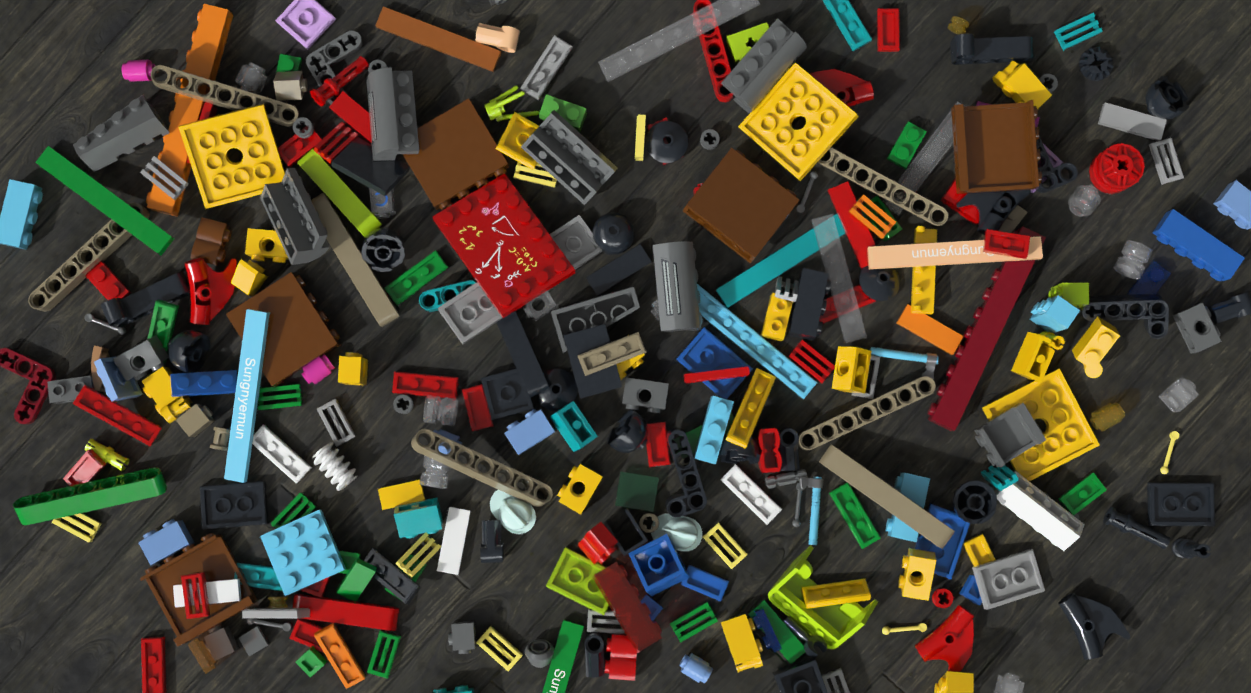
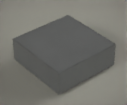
(253, 641)

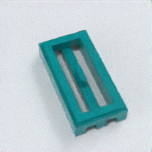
(1093, 23)
(997, 472)

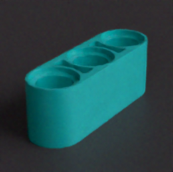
(439, 294)

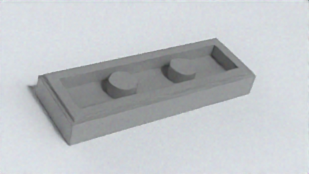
(546, 67)
(1132, 121)
(276, 613)

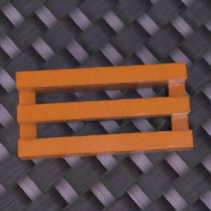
(879, 211)

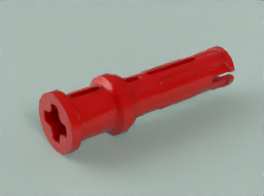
(331, 85)

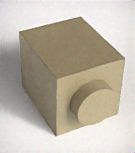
(290, 85)
(195, 420)

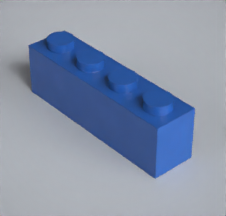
(1198, 246)

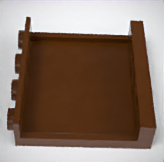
(995, 147)
(455, 155)
(741, 205)
(295, 327)
(218, 563)

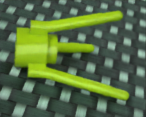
(496, 106)

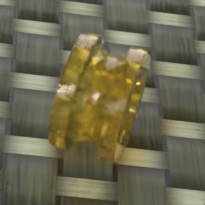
(958, 25)
(278, 602)

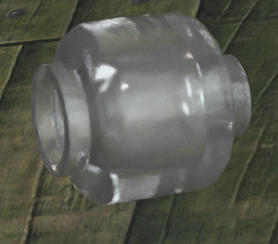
(251, 78)
(1084, 200)

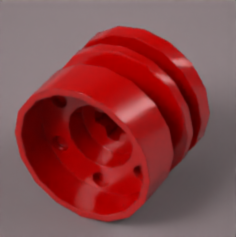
(1108, 177)

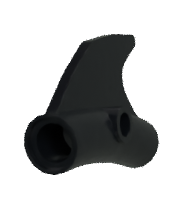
(988, 205)
(1100, 623)

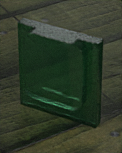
(636, 491)

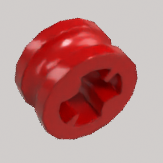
(936, 599)

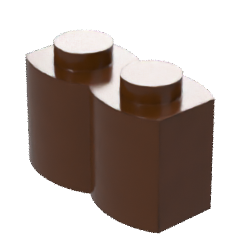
(211, 241)

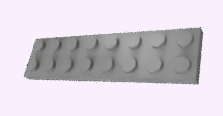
(472, 309)

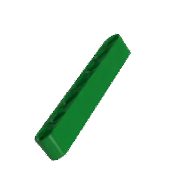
(90, 496)

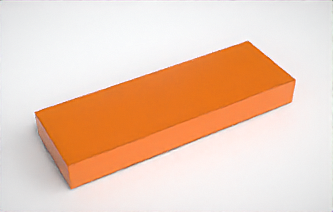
(930, 330)
(339, 655)

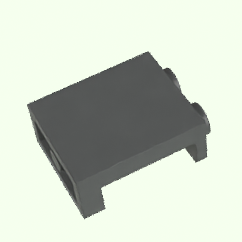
(1009, 435)

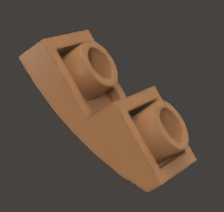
(98, 352)

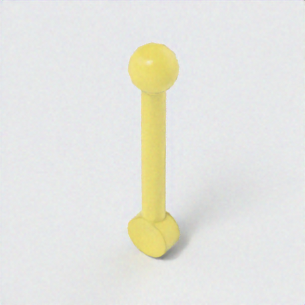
(1173, 435)
(921, 627)

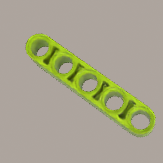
(339, 193)

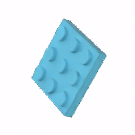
(303, 552)

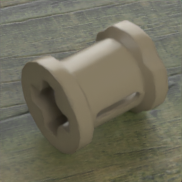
(221, 438)

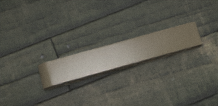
(216, 89)
(892, 186)
(79, 261)
(352, 261)
(875, 409)
(471, 468)
(887, 496)

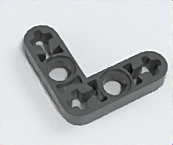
(328, 61)

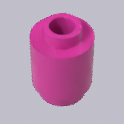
(137, 70)
(317, 369)

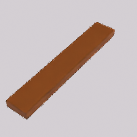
(438, 39)

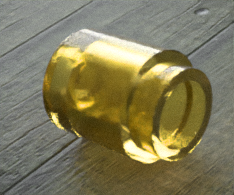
(1107, 416)

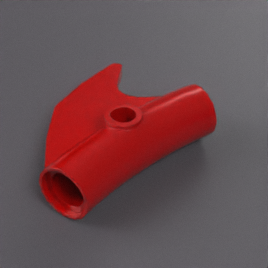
(851, 88)
(217, 289)
(956, 647)

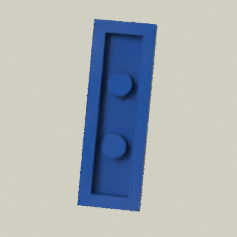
(203, 383)

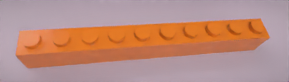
(202, 61)

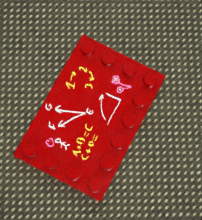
(504, 245)

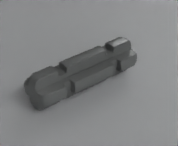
(785, 478)

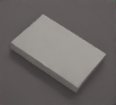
(1008, 579)

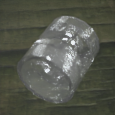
(1133, 258)
(440, 410)
(434, 474)

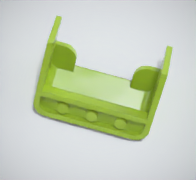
(830, 622)

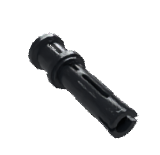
(1128, 521)
(1188, 549)

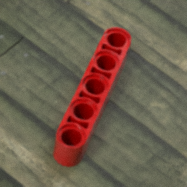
(717, 60)
(348, 612)

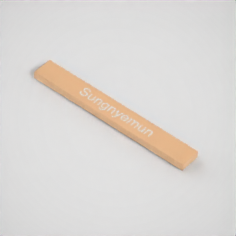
(941, 254)

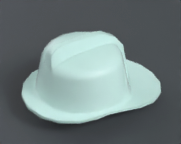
(514, 513)
(682, 531)

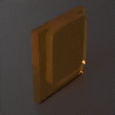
(202, 655)

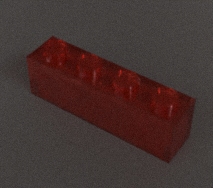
(627, 607)

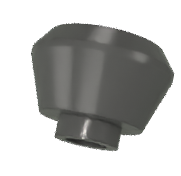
(539, 653)

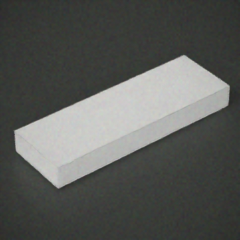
(280, 454)
(751, 494)
(453, 540)
(217, 591)

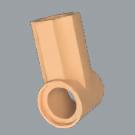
(503, 38)

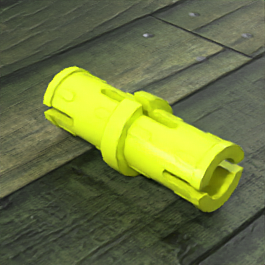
(108, 455)

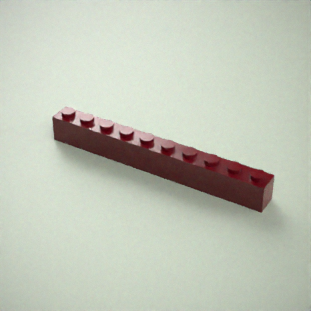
(980, 339)

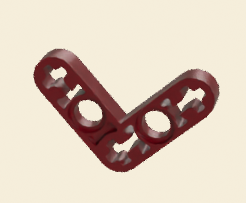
(34, 377)

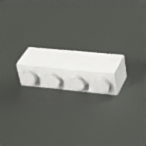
(1041, 512)

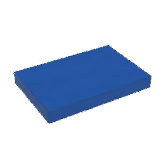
(710, 354)
(948, 556)

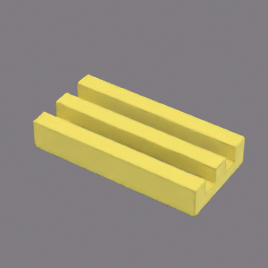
(640, 134)
(517, 175)
(97, 524)
(430, 542)
(736, 559)
(486, 636)

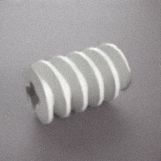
(334, 466)

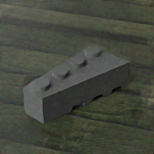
(121, 134)
(594, 312)

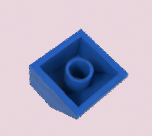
(658, 565)

